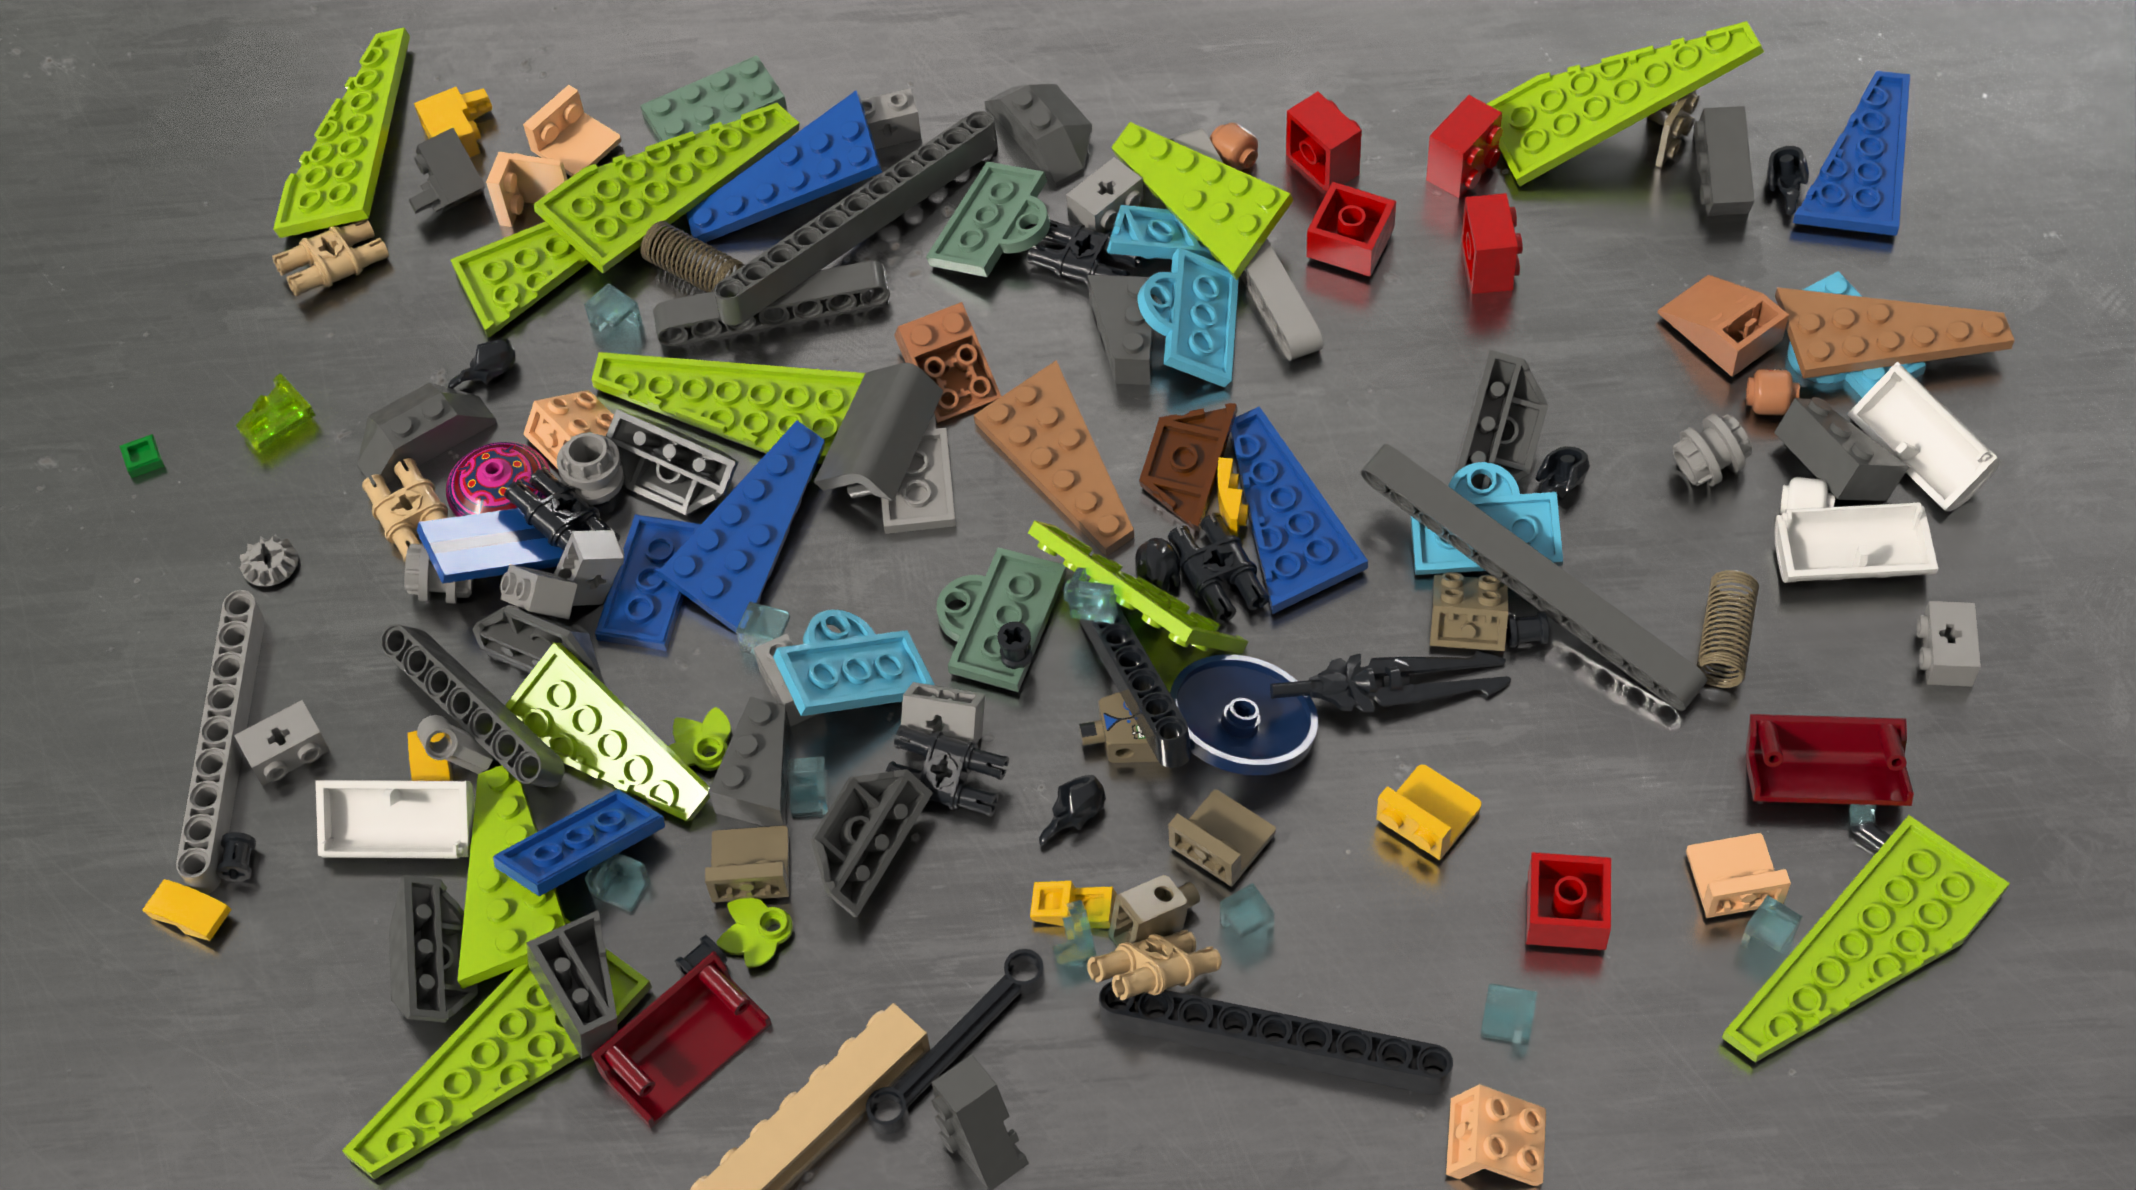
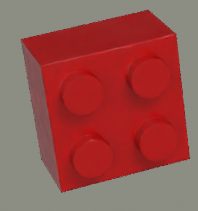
(1323, 141)
(1464, 146)
(1351, 228)
(1490, 243)
(1569, 901)

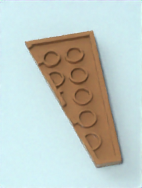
(1865, 333)
(1052, 446)

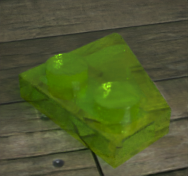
(274, 415)

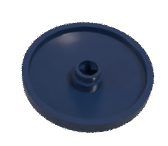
(1237, 721)

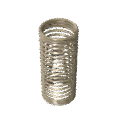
(669, 242)
(1727, 657)

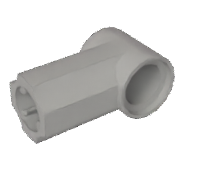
(455, 746)

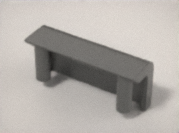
(880, 432)

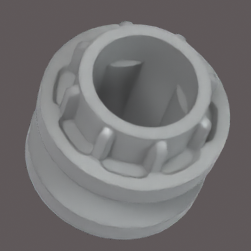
(1718, 446)
(591, 467)
(423, 579)

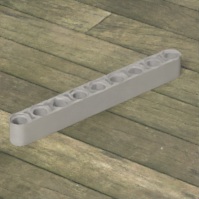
(1270, 283)
(244, 624)

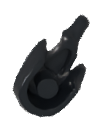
(1787, 171)
(490, 361)
(1563, 470)
(1158, 563)
(1075, 804)

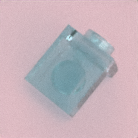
(1090, 599)
(1079, 930)

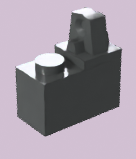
(450, 173)

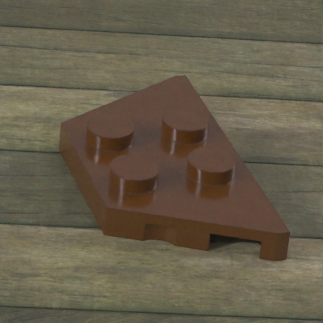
(1185, 460)

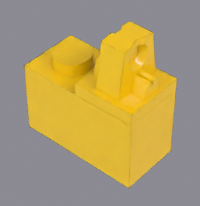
(454, 111)

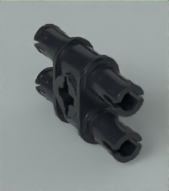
(1083, 253)
(558, 512)
(1218, 567)
(960, 758)

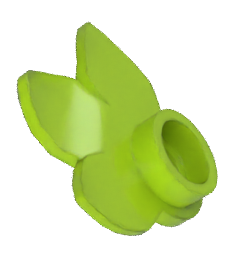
(697, 739)
(750, 932)

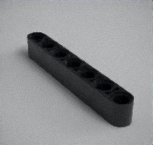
(1141, 689)

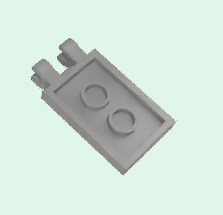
(926, 491)

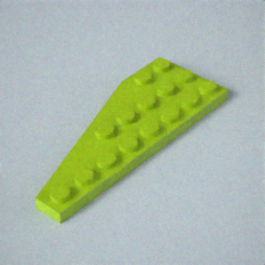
(1577, 109)
(345, 162)
(614, 205)
(732, 399)
(1892, 919)
(486, 1061)

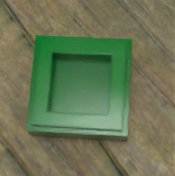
(142, 456)

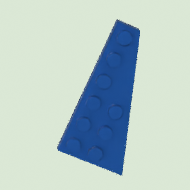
(810, 164)
(1864, 170)
(1293, 526)
(741, 540)

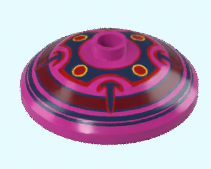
(476, 490)

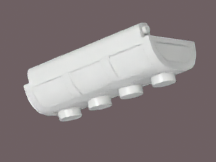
(1926, 437)
(1854, 542)
(394, 818)

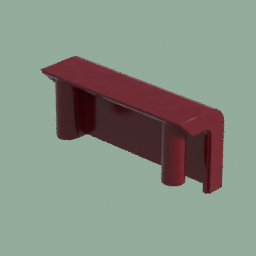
(1828, 760)
(680, 1040)

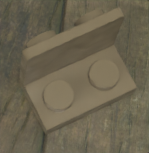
(1676, 122)
(1469, 612)
(1221, 836)
(749, 864)

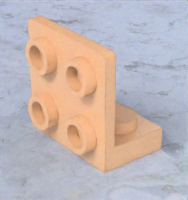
(569, 134)
(521, 180)
(561, 417)
(1735, 874)
(1496, 1135)

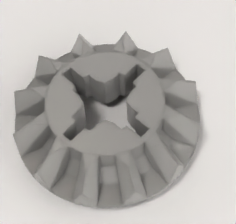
(283, 561)

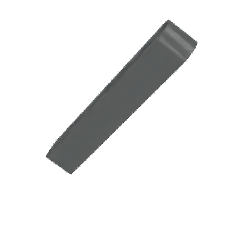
(821, 295)
(472, 706)

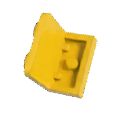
(1428, 810)

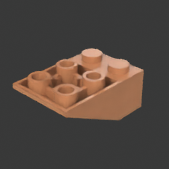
(1727, 321)
(952, 357)

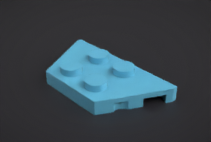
(1151, 234)

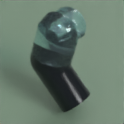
(1863, 825)

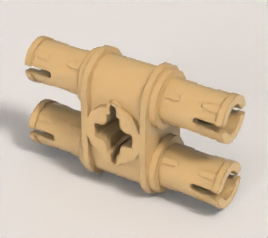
(330, 256)
(405, 508)
(1154, 964)

